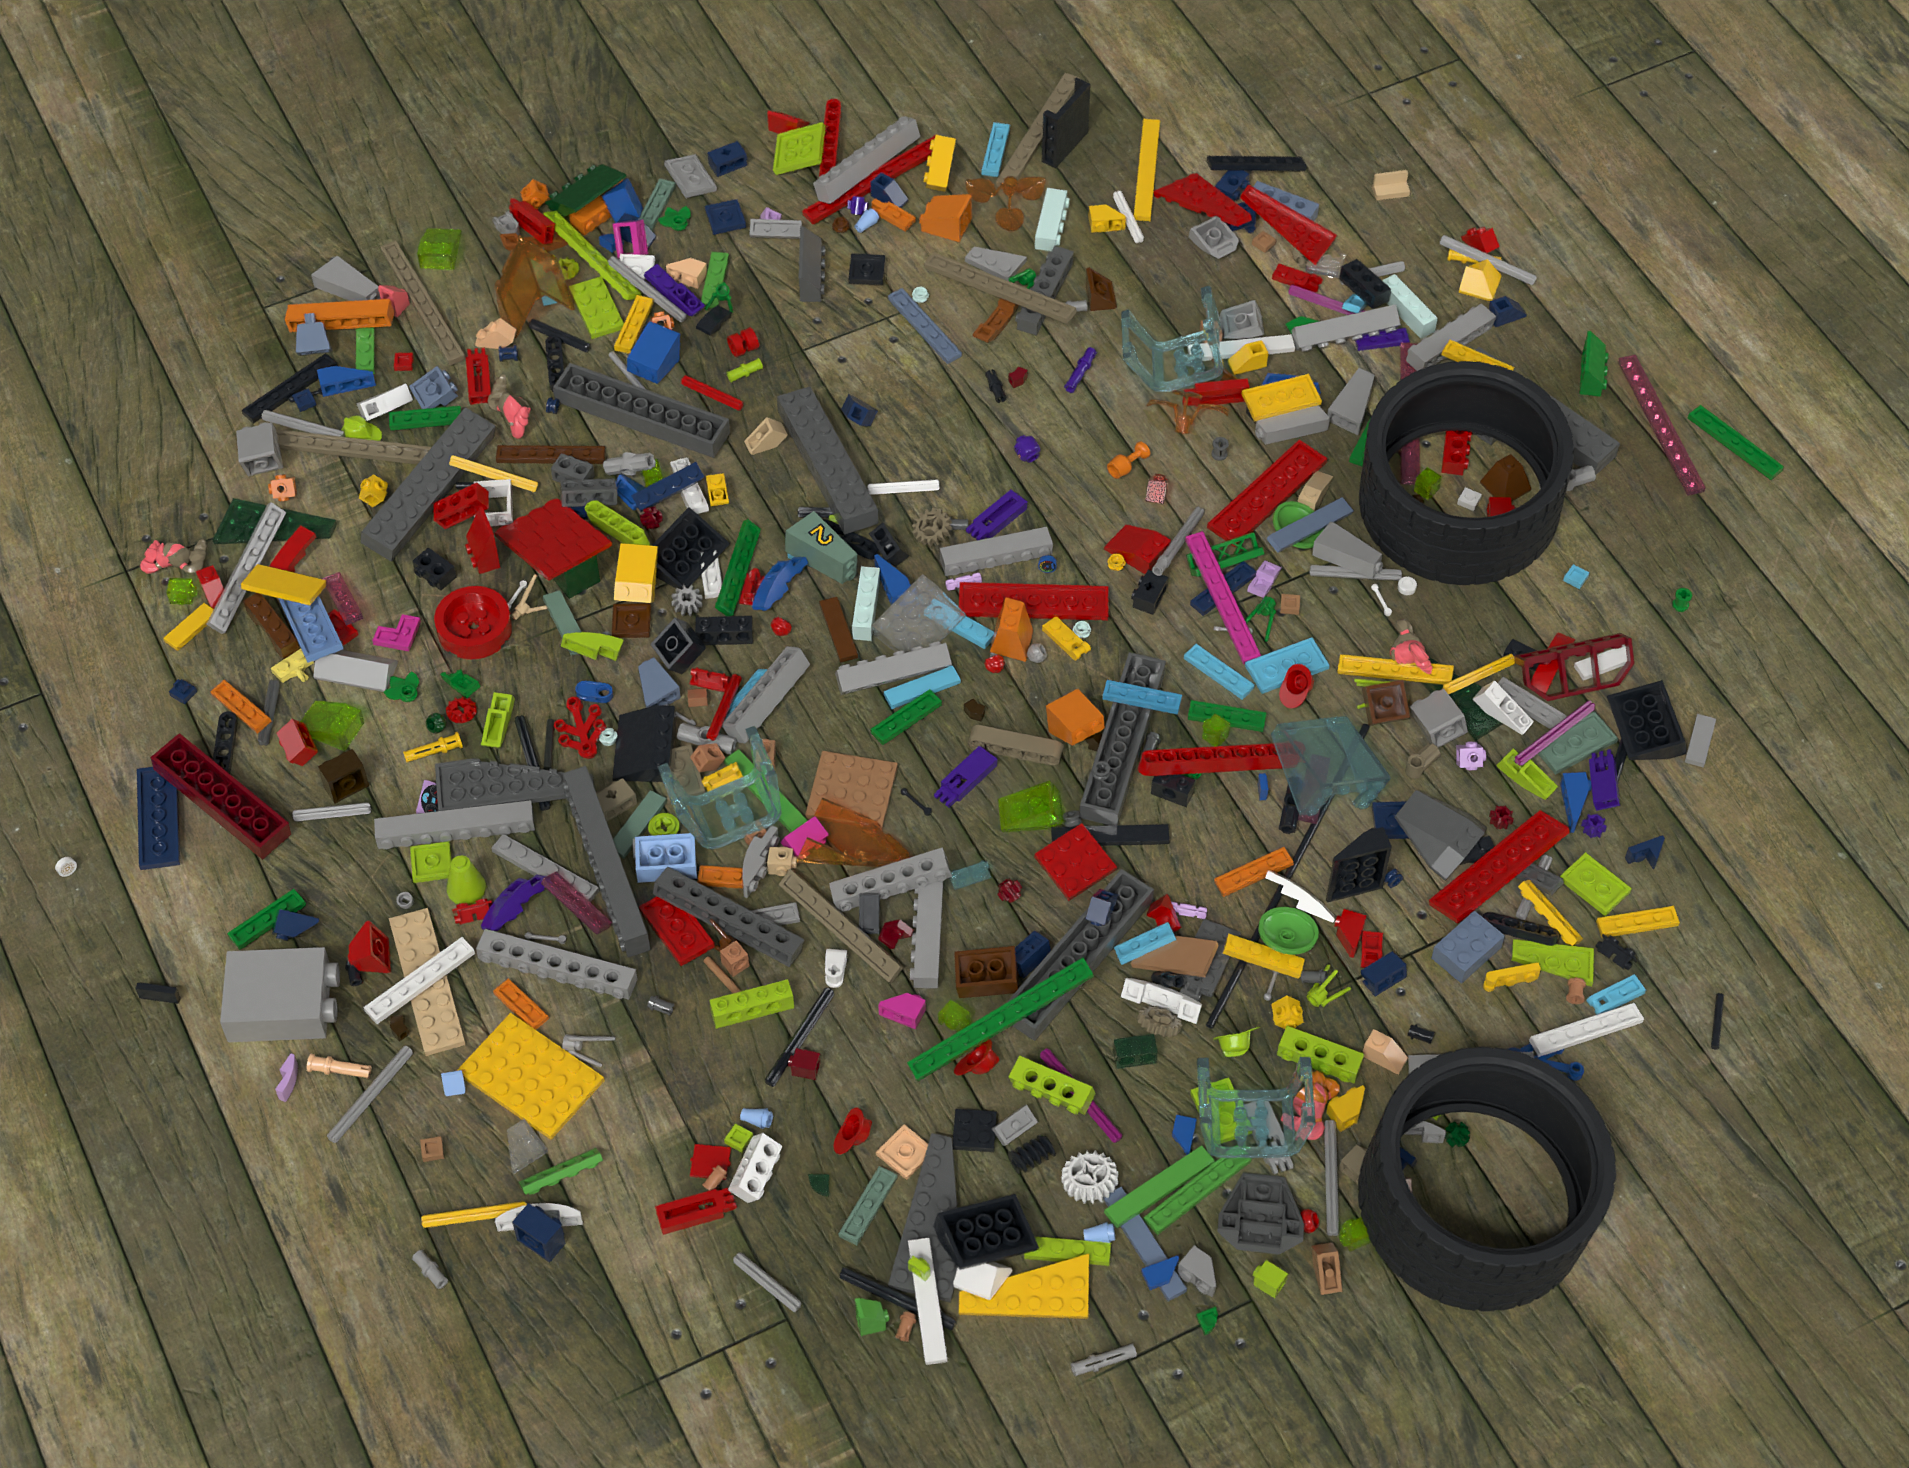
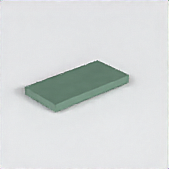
(1578, 743)

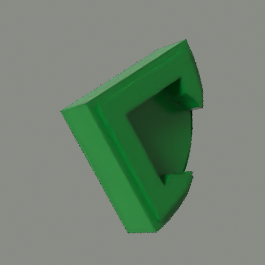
(1207, 1320)

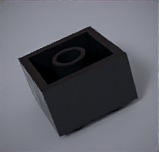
(678, 646)

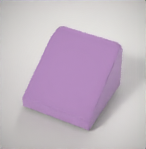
(770, 214)

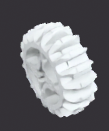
(1089, 1177)

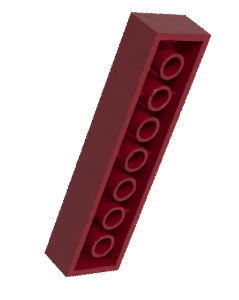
(221, 796)

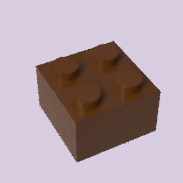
(1385, 702)

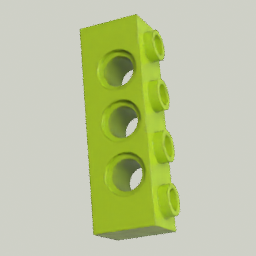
(751, 1003)
(1331, 1053)
(1025, 1069)

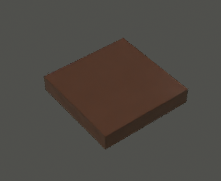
(631, 620)

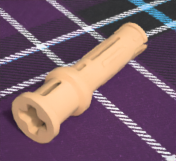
(329, 1065)

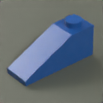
(341, 379)
(892, 579)
(1574, 793)

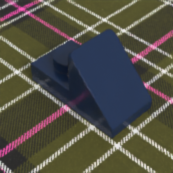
(1648, 849)

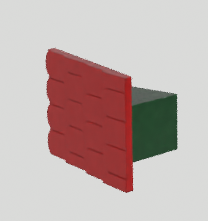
(557, 546)

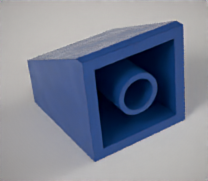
(654, 353)

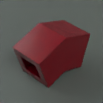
(1018, 377)

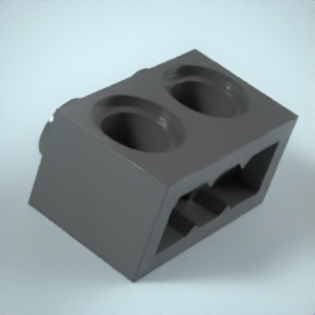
(571, 469)

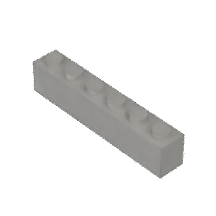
(1346, 327)
(1462, 330)
(996, 551)
(893, 668)
(766, 693)
(927, 935)

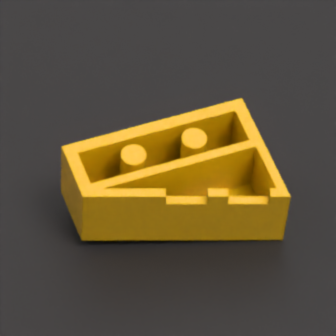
(939, 163)

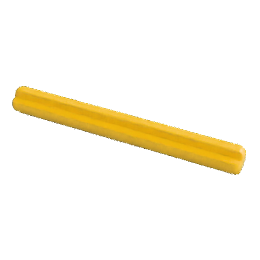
(492, 473)
(1479, 674)
(468, 1214)

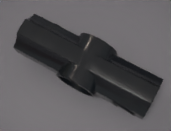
(1289, 814)

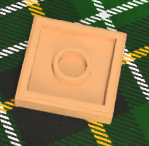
(903, 1152)

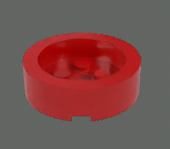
(470, 606)

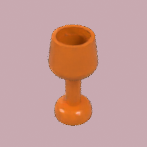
(1121, 465)

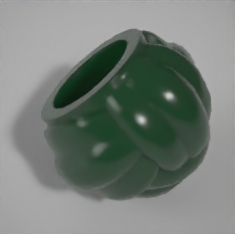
(436, 723)

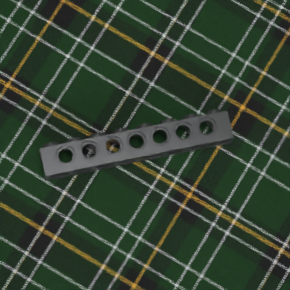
(730, 916)

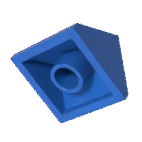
(622, 200)

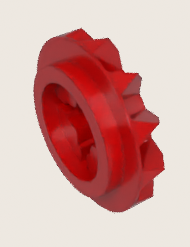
(456, 715)

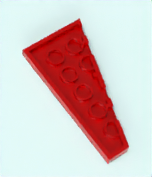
(1199, 195)
(1297, 229)

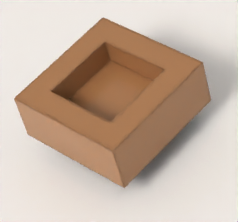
(1264, 241)
(1290, 604)
(432, 1149)

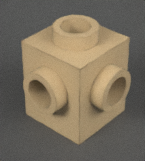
(781, 860)

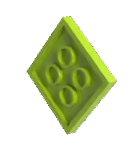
(799, 148)

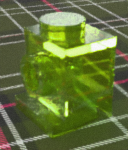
(954, 1016)

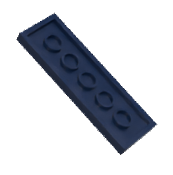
(157, 821)

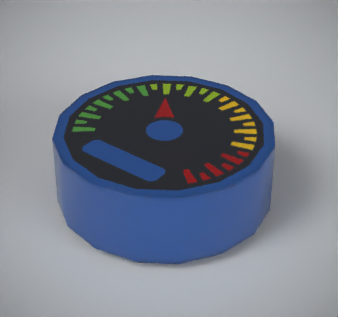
(1047, 564)

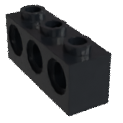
(1364, 283)
(724, 630)

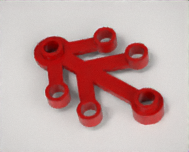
(582, 728)

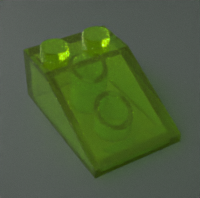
(439, 248)
(333, 723)
(1031, 809)

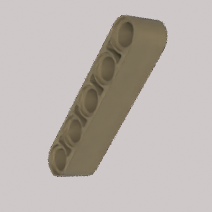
(1016, 745)

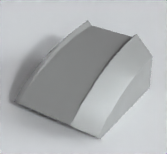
(1214, 237)
(1242, 321)

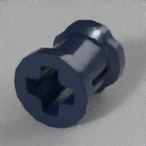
(513, 350)

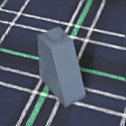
(657, 684)

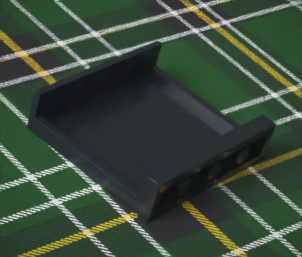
(1067, 127)

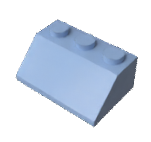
(663, 851)

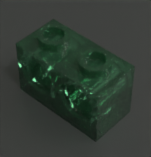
(1135, 1051)

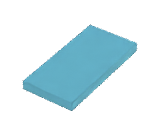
(1270, 669)

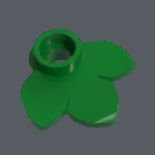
(675, 219)
(401, 687)

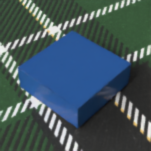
(1262, 786)

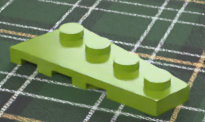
(1557, 959)

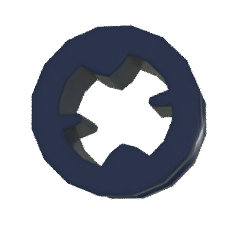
(552, 405)
(1393, 878)

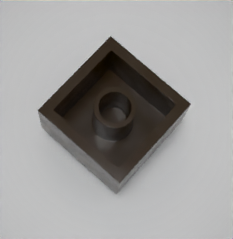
(343, 776)

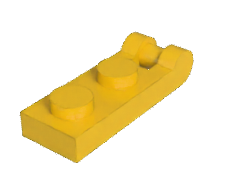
(1065, 638)
(1511, 976)

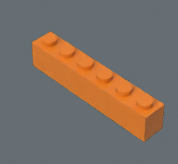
(343, 314)

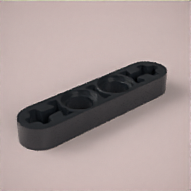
(554, 364)
(865, 547)
(225, 744)
(1521, 928)

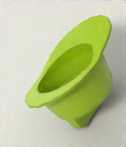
(359, 428)
(1235, 1044)

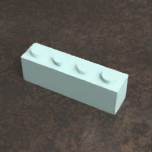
(1051, 219)
(1410, 308)
(866, 603)

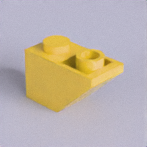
(1104, 219)
(1249, 358)
(717, 489)
(1346, 1109)

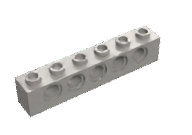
(897, 872)

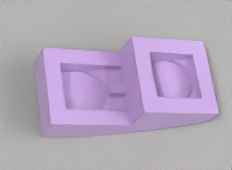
(1264, 579)
(289, 1074)

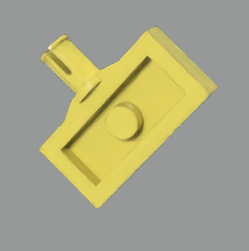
(292, 667)

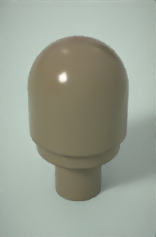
(1299, 258)

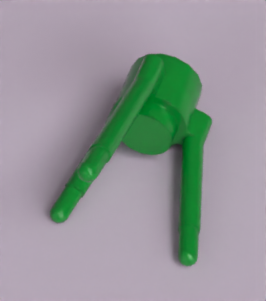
(1025, 278)
(722, 294)
(1265, 608)

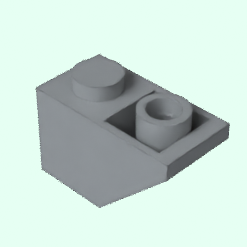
(1198, 1269)

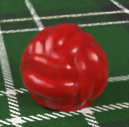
(780, 626)
(994, 664)
(1310, 1220)

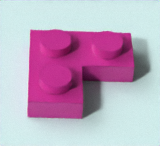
(398, 638)

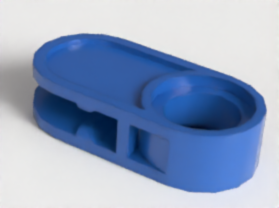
(590, 691)

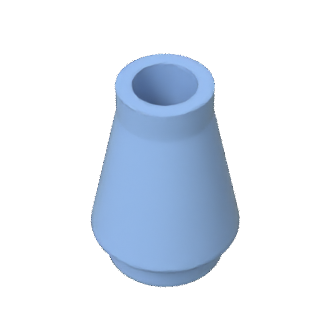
(868, 219)
(759, 1117)
(1100, 1233)

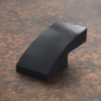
(712, 320)

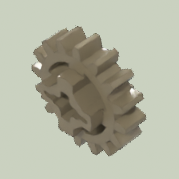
(932, 527)
(1159, 1021)

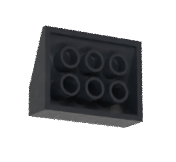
(680, 549)
(1647, 723)
(644, 743)
(1360, 866)
(985, 1232)

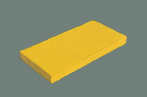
(1281, 397)
(283, 584)

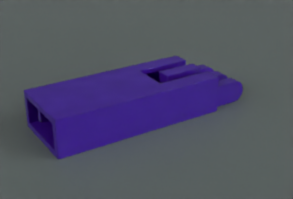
(1000, 514)
(972, 769)
(1604, 782)

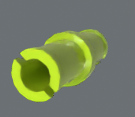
(744, 370)

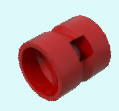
(741, 342)

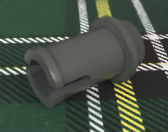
(959, 524)
(1153, 740)
(1314, 976)
(660, 1005)

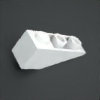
(384, 402)
(1502, 707)

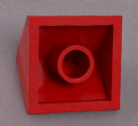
(781, 122)

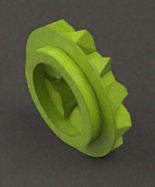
(573, 267)
(668, 820)

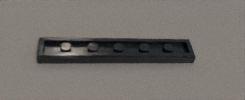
(1256, 163)
(289, 387)
(1122, 834)

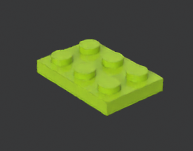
(1595, 884)
(1226, 1110)

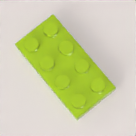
(596, 307)

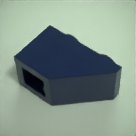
(886, 189)
(1506, 310)
(858, 411)

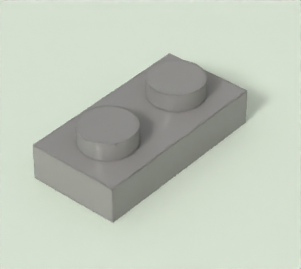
(1014, 1125)

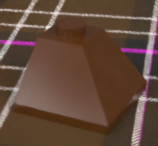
(1506, 479)

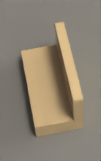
(1391, 185)

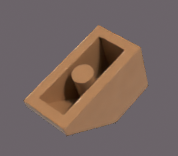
(1327, 1268)

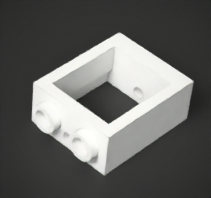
(499, 488)

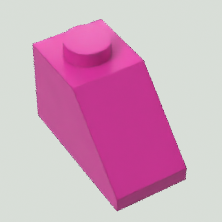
(904, 1009)

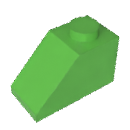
(870, 1316)

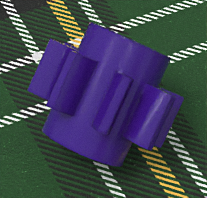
(857, 205)
(1594, 825)

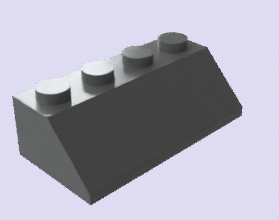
(811, 266)

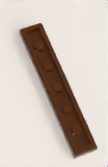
(548, 454)

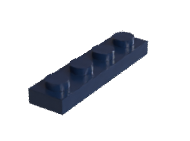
(668, 486)
(1235, 579)

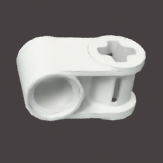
(834, 967)

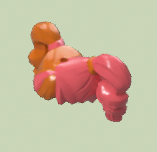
(1324, 1090)

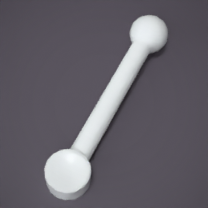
(523, 584)
(1387, 611)

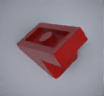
(1163, 912)

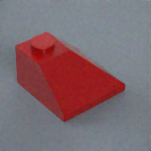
(370, 950)

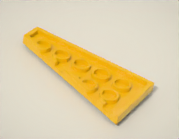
(1044, 1292)

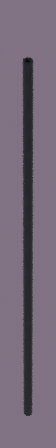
(1273, 904)

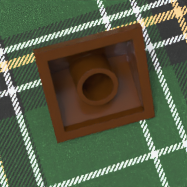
(1099, 291)

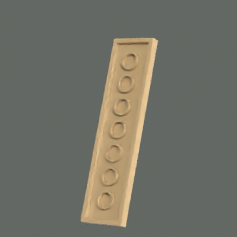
(435, 1005)

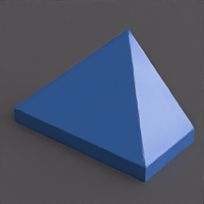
(626, 488)

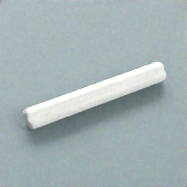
(1130, 220)
(901, 487)

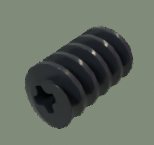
(1031, 1152)

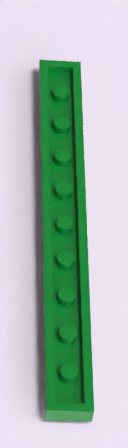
(1000, 1019)

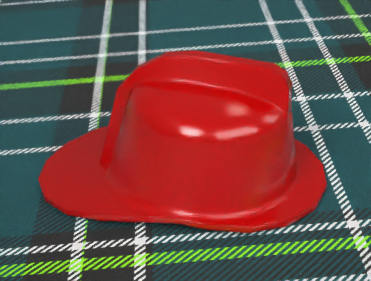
(1296, 686)
(978, 1061)
(853, 1131)

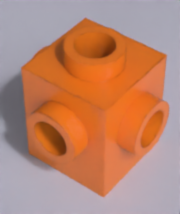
(535, 193)
(660, 316)
(288, 484)

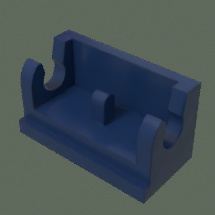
(1031, 953)
(1384, 973)

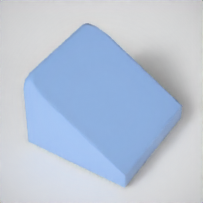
(453, 1083)

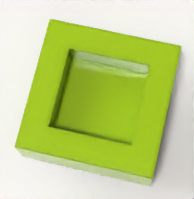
(738, 1138)
(919, 1268)

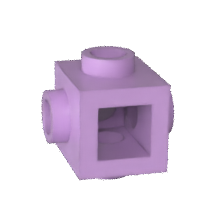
(1470, 755)

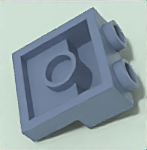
(434, 389)

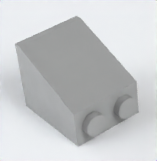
(259, 449)
(1439, 718)

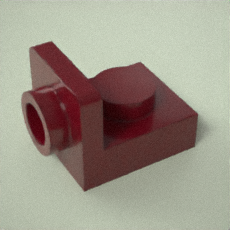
(893, 931)

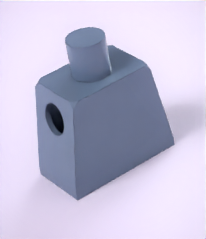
(311, 337)

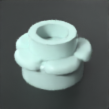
(920, 294)
(1082, 629)
(608, 740)

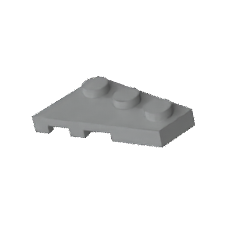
(995, 262)

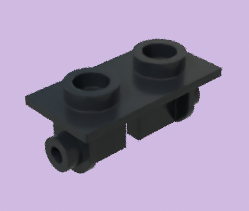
(1623, 956)

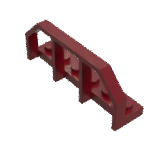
(1578, 649)

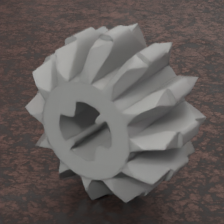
(686, 606)

